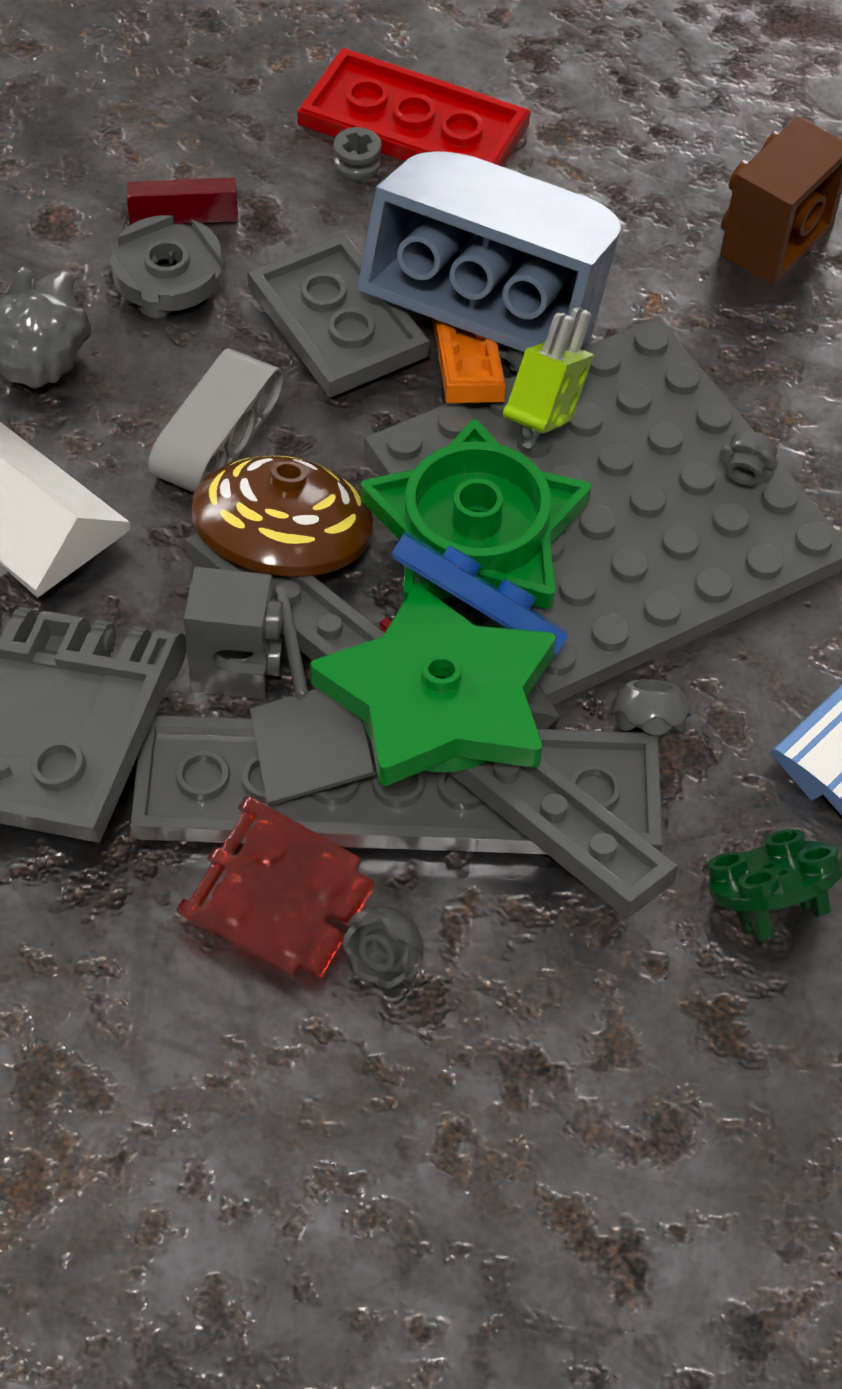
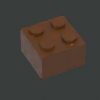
(783, 200)

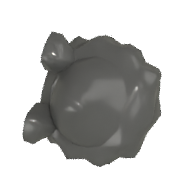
(40, 328)

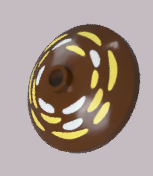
(281, 516)

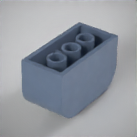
(486, 248)

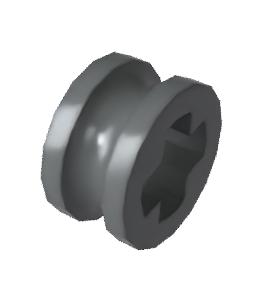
(355, 165)

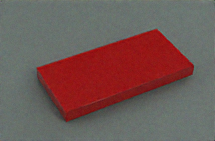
(411, 111)

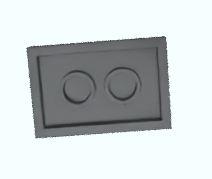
(331, 324)

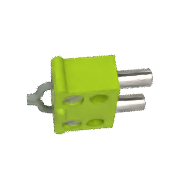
(551, 377)

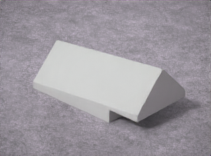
(47, 518)

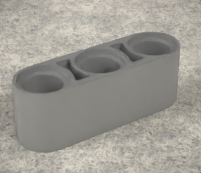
(216, 419)

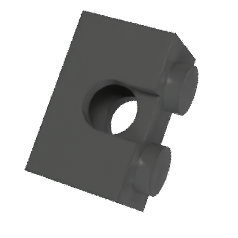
(232, 633)

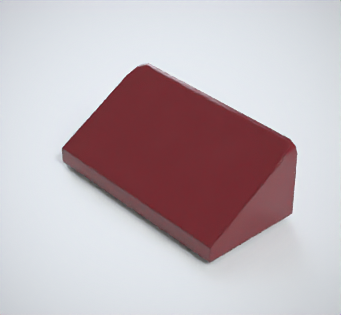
(185, 199)

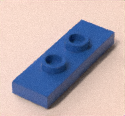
(457, 575)

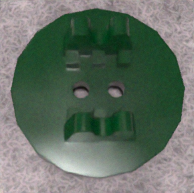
(773, 878)

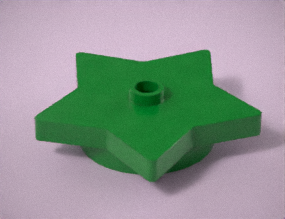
(486, 506)
(440, 690)

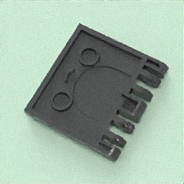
(75, 716)

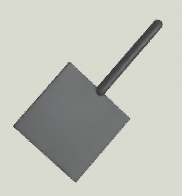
(307, 738)

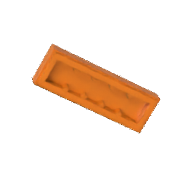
(468, 365)

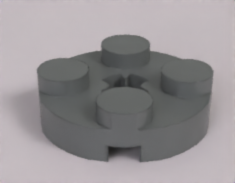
(170, 288)

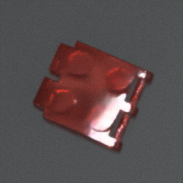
(279, 892)

